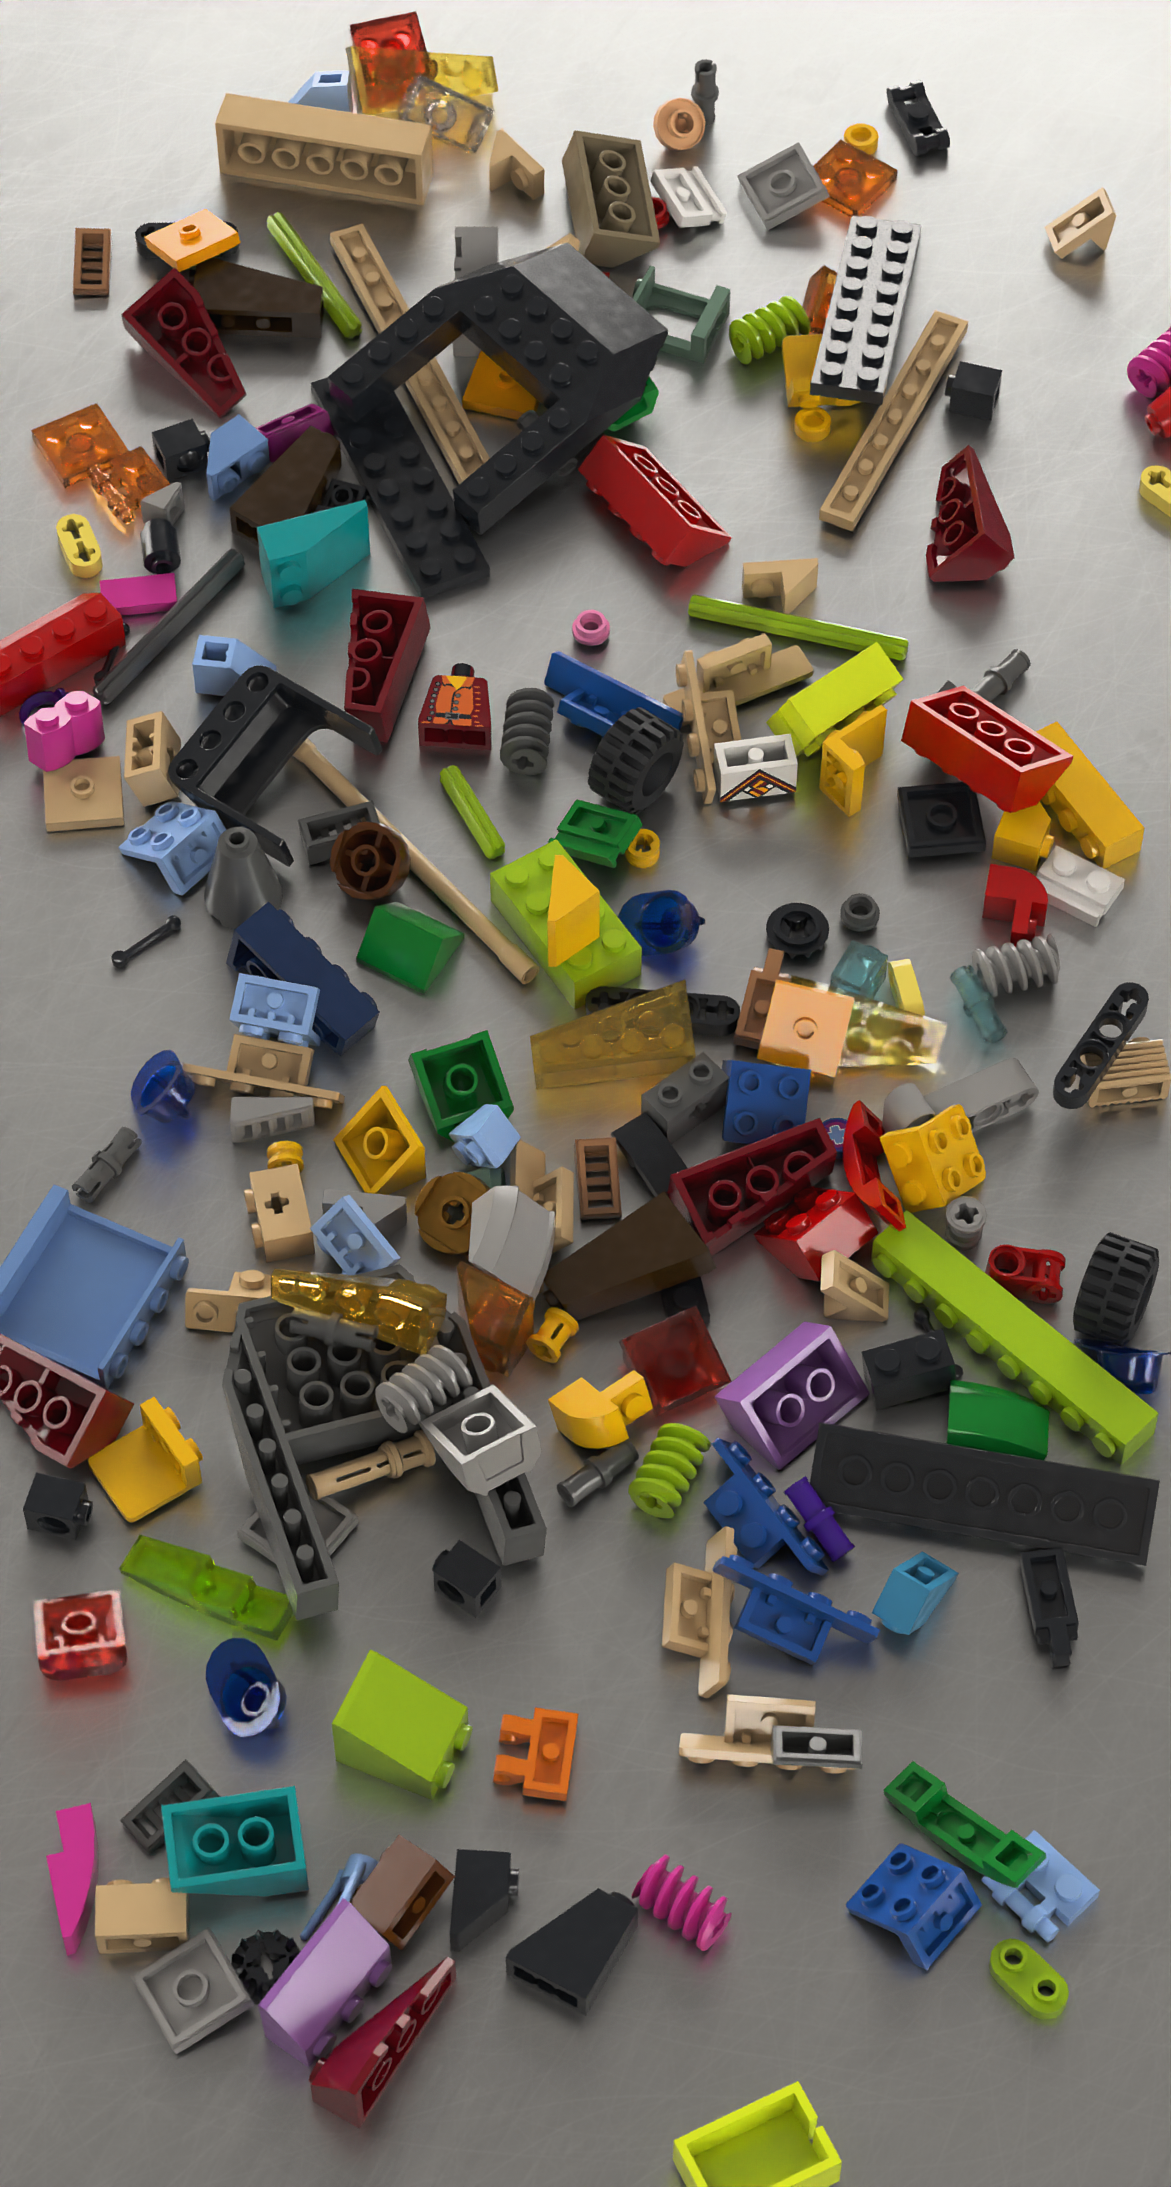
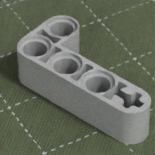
(983, 1095)

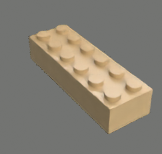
(324, 149)

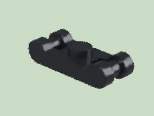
(917, 119)

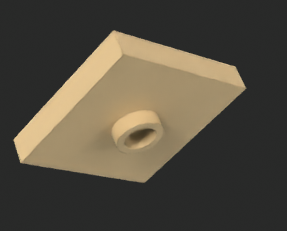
(84, 794)

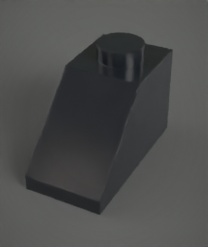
(480, 1893)

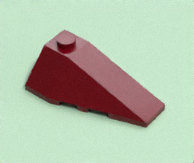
(181, 337)
(970, 529)
(57, 1407)
(369, 2057)

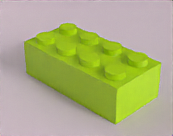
(523, 898)

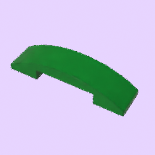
(960, 1830)

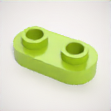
(1026, 1977)

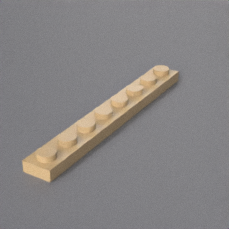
(893, 421)

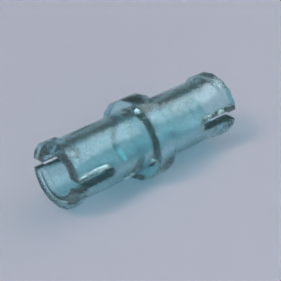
(978, 1004)

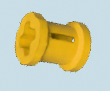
(551, 1351)

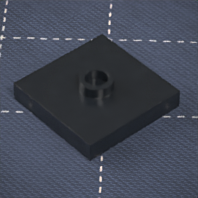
(941, 819)

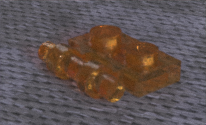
(134, 473)

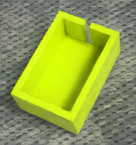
(836, 700)
(760, 2146)

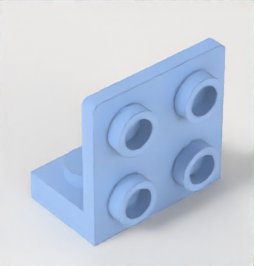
(179, 842)
(275, 1010)

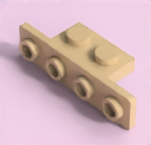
(747, 670)
(711, 721)
(266, 1066)
(550, 1191)
(218, 1309)
(699, 1613)
(750, 1731)

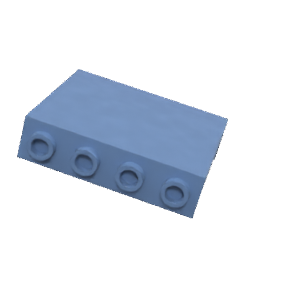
(84, 1287)

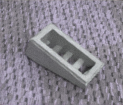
(269, 1116)

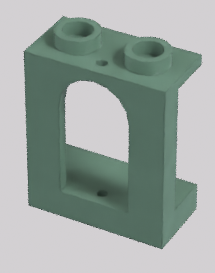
(710, 312)

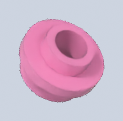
(591, 628)

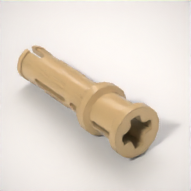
(391, 1462)

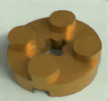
(433, 1206)

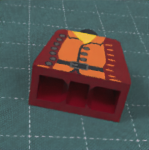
(456, 711)

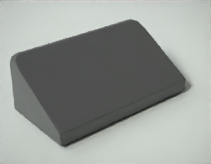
(816, 1747)

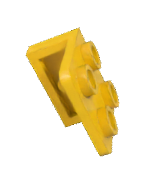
(799, 363)
(934, 1160)
(148, 1464)

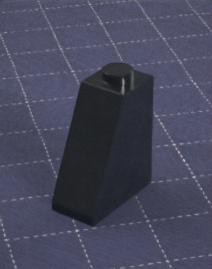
(576, 1950)

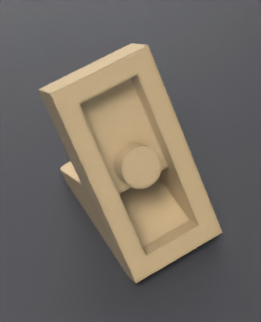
(513, 163)
(1085, 221)
(785, 578)
(852, 1290)

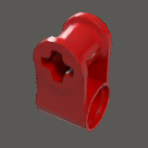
(1027, 1272)

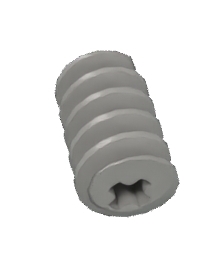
(1017, 964)
(421, 1384)

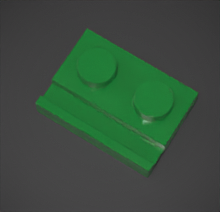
(597, 832)

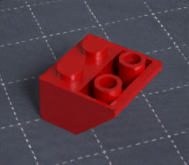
(816, 1225)

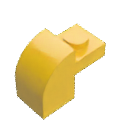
(597, 1417)

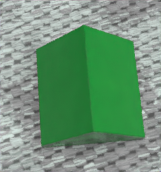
(407, 945)

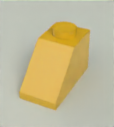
(1023, 837)

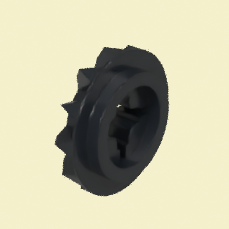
(796, 917)
(249, 1953)

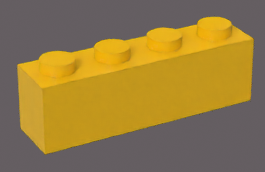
(1091, 807)

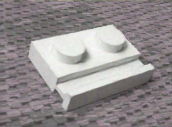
(688, 197)
(1079, 885)

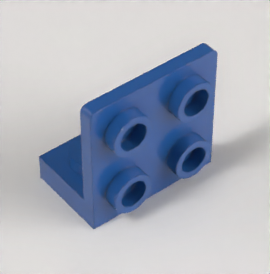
(763, 1100)
(918, 1901)

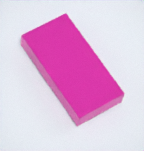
(141, 593)

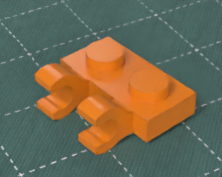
(549, 1754)

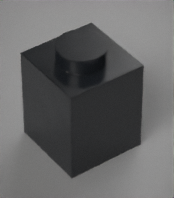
(974, 390)

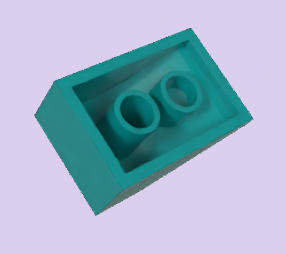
(311, 551)
(236, 1844)

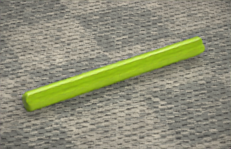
(795, 626)

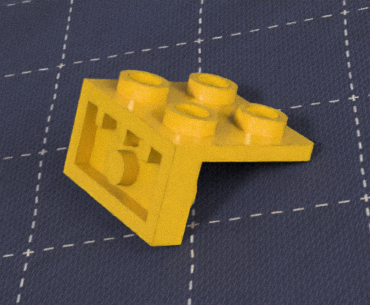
(847, 754)

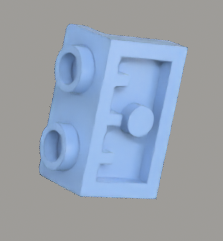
(353, 1239)

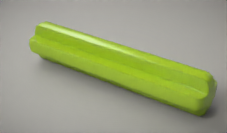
(472, 812)

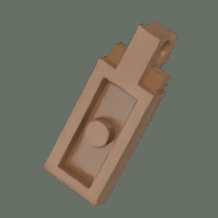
(757, 1000)

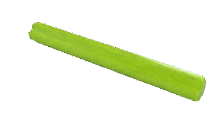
(314, 274)

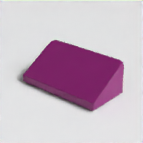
(288, 428)

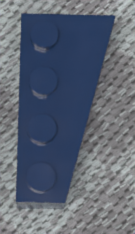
(276, 950)

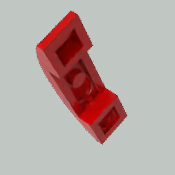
(860, 1151)

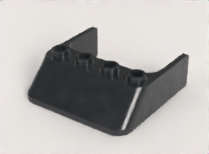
(250, 742)

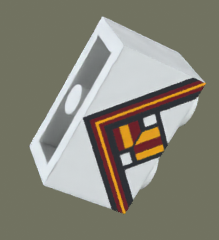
(755, 767)

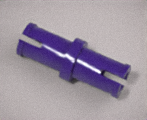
(819, 1519)

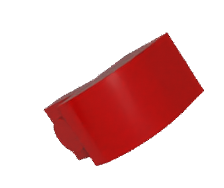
(1016, 898)

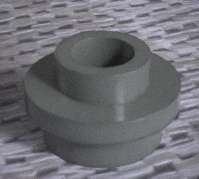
(861, 904)

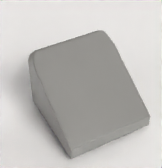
(164, 503)

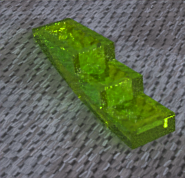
(207, 1588)

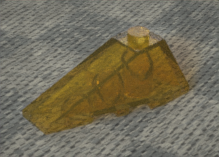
(884, 1032)
(402, 1309)

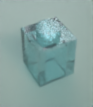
(860, 970)

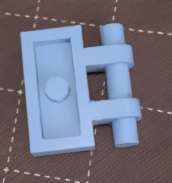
(1055, 1883)

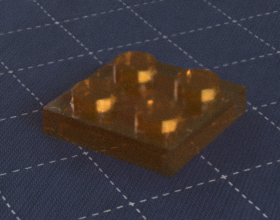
(853, 178)
(78, 443)

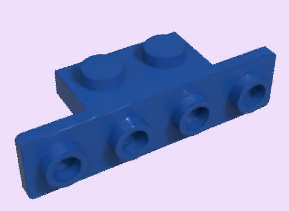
(597, 699)
(756, 1516)
(787, 1616)

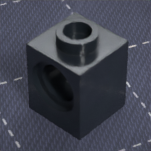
(181, 449)
(57, 1506)
(466, 1578)

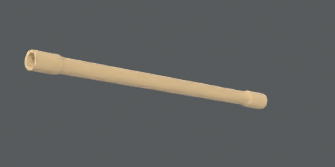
(509, 953)

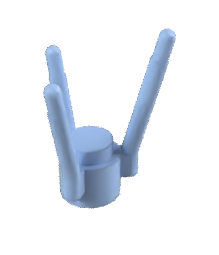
(347, 1880)

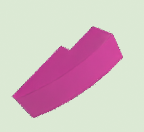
(75, 1873)

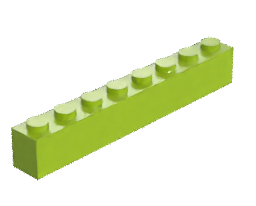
(1015, 1339)

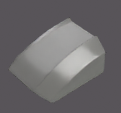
(512, 1238)
(484, 1440)

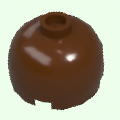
(370, 861)

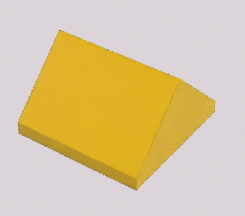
(572, 912)
(382, 1146)

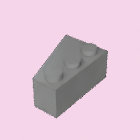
(474, 250)

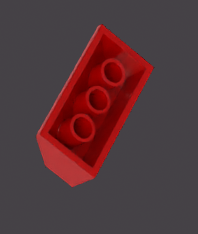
(652, 502)
(57, 647)
(984, 747)

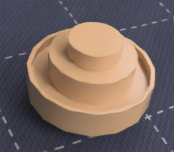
(679, 124)

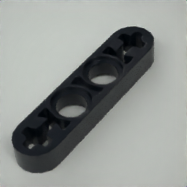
(710, 1003)
(1105, 1047)

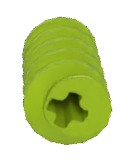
(767, 328)
(667, 1468)

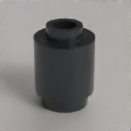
(160, 546)

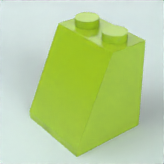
(399, 1728)

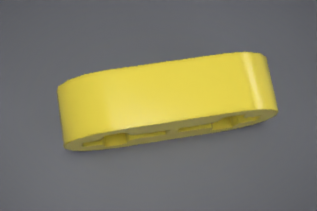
(1157, 494)
(85, 544)
(905, 986)

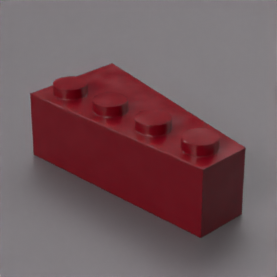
(383, 655)
(751, 1183)

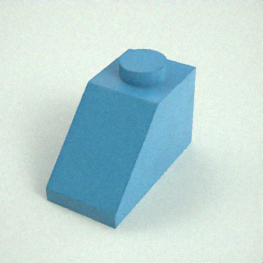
(913, 1593)

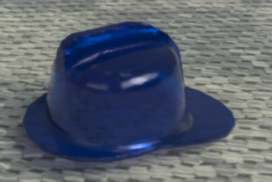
(661, 921)
(163, 1088)
(1129, 1365)
(245, 1687)

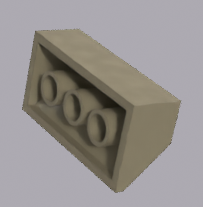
(609, 198)

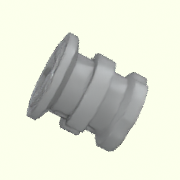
(965, 1223)

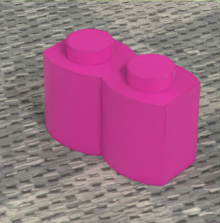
(64, 731)

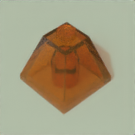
(496, 1317)

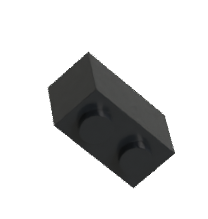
(908, 1369)

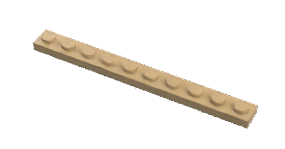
(428, 385)

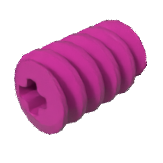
(1152, 367)
(682, 1903)

